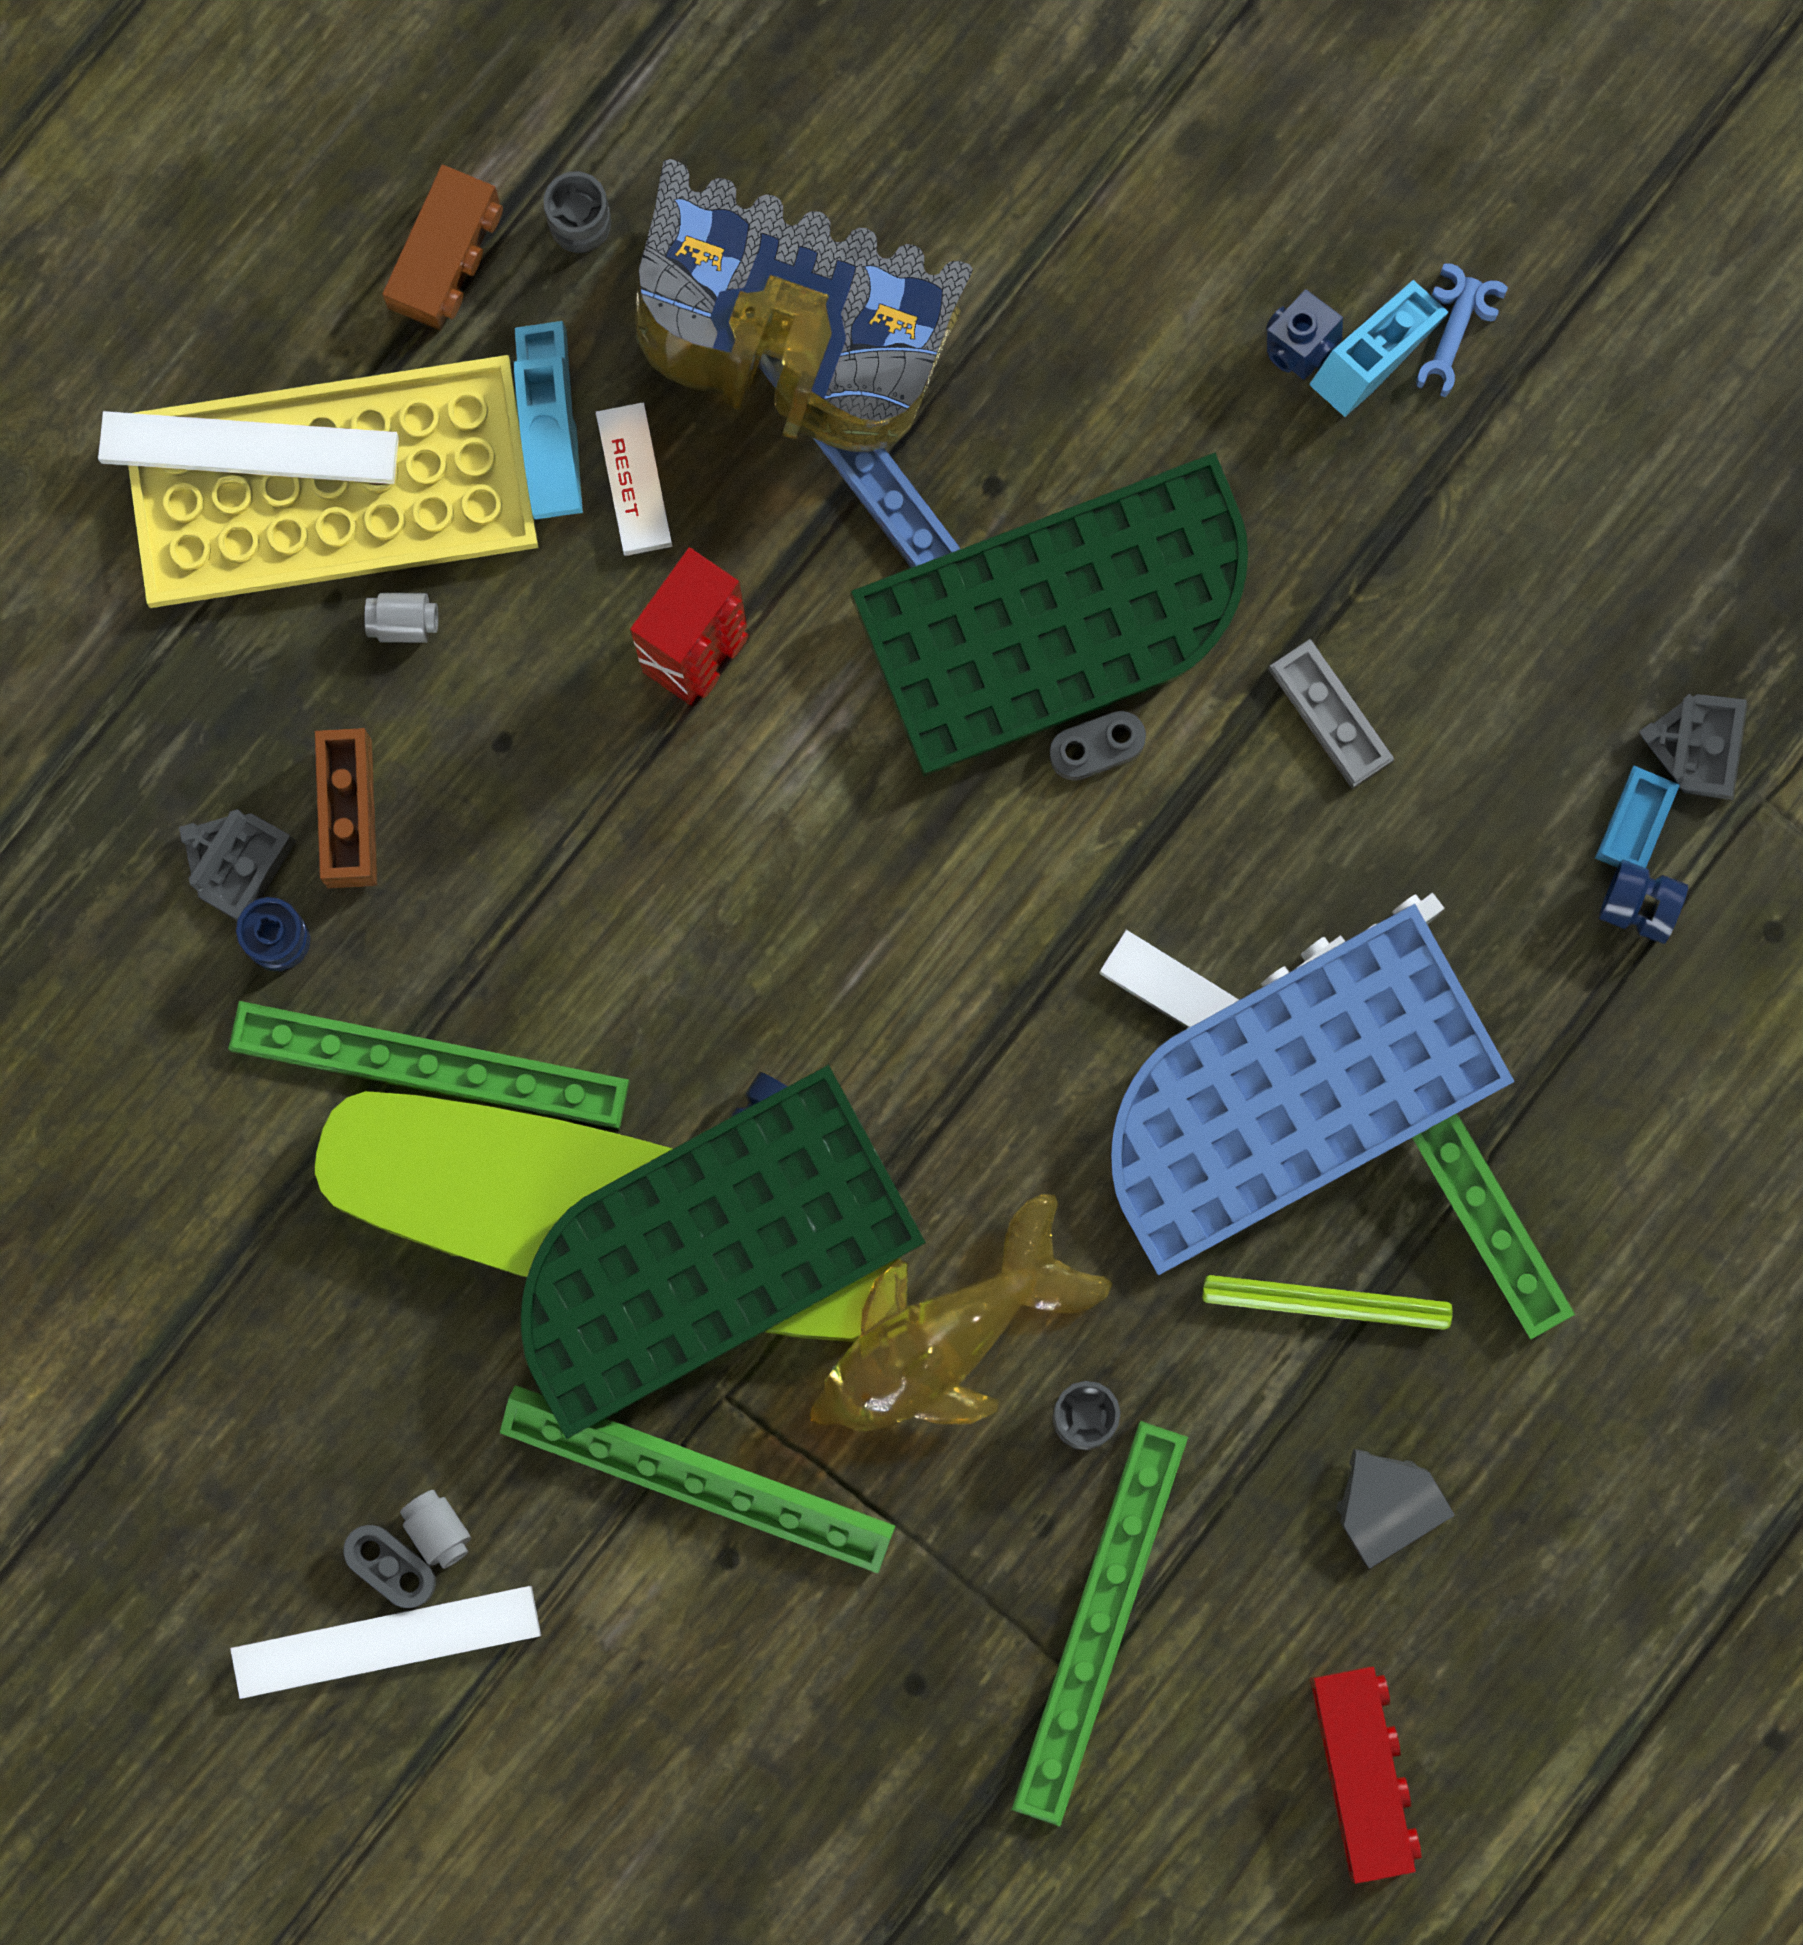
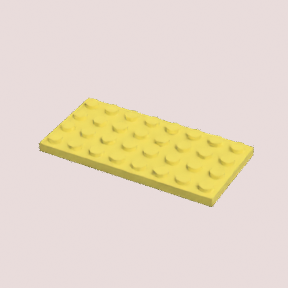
(452, 498)

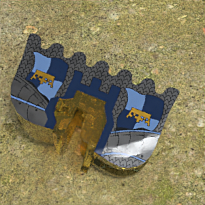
(844, 321)

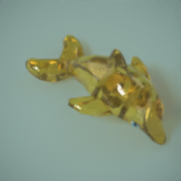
(920, 1353)

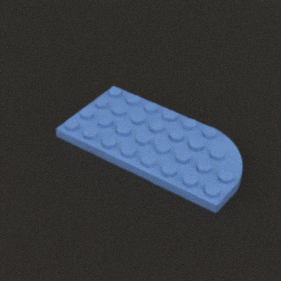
(1297, 1088)

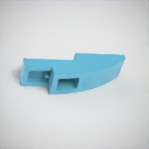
(547, 420)

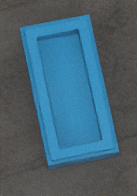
(1637, 818)

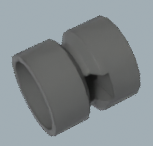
(577, 212)
(1086, 1415)

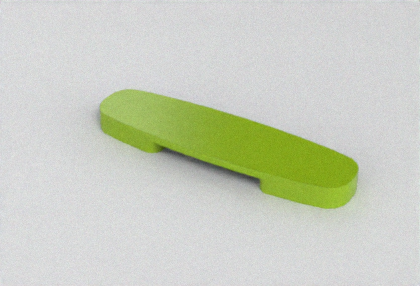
(496, 1184)

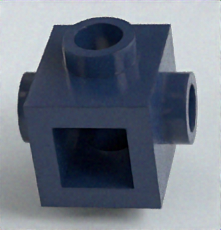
(1303, 335)

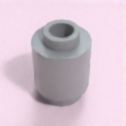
(401, 617)
(435, 1529)

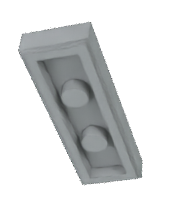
(1331, 714)

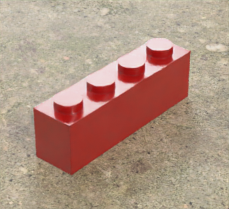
(1363, 1774)

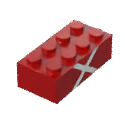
(691, 627)

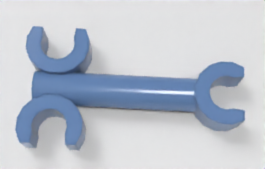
(1467, 295)

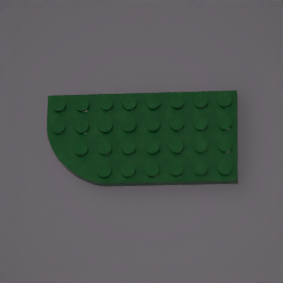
(1058, 613)
(708, 1250)

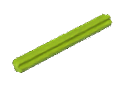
(1327, 1302)

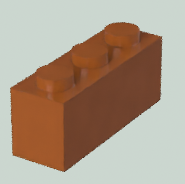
(443, 248)
(345, 808)

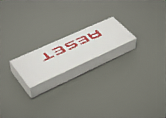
(634, 479)

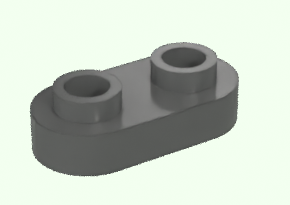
(1099, 747)
(390, 1567)

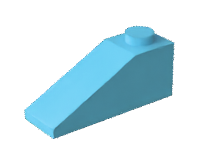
(1377, 348)

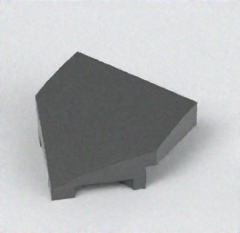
(1700, 744)
(234, 859)
(1389, 1505)

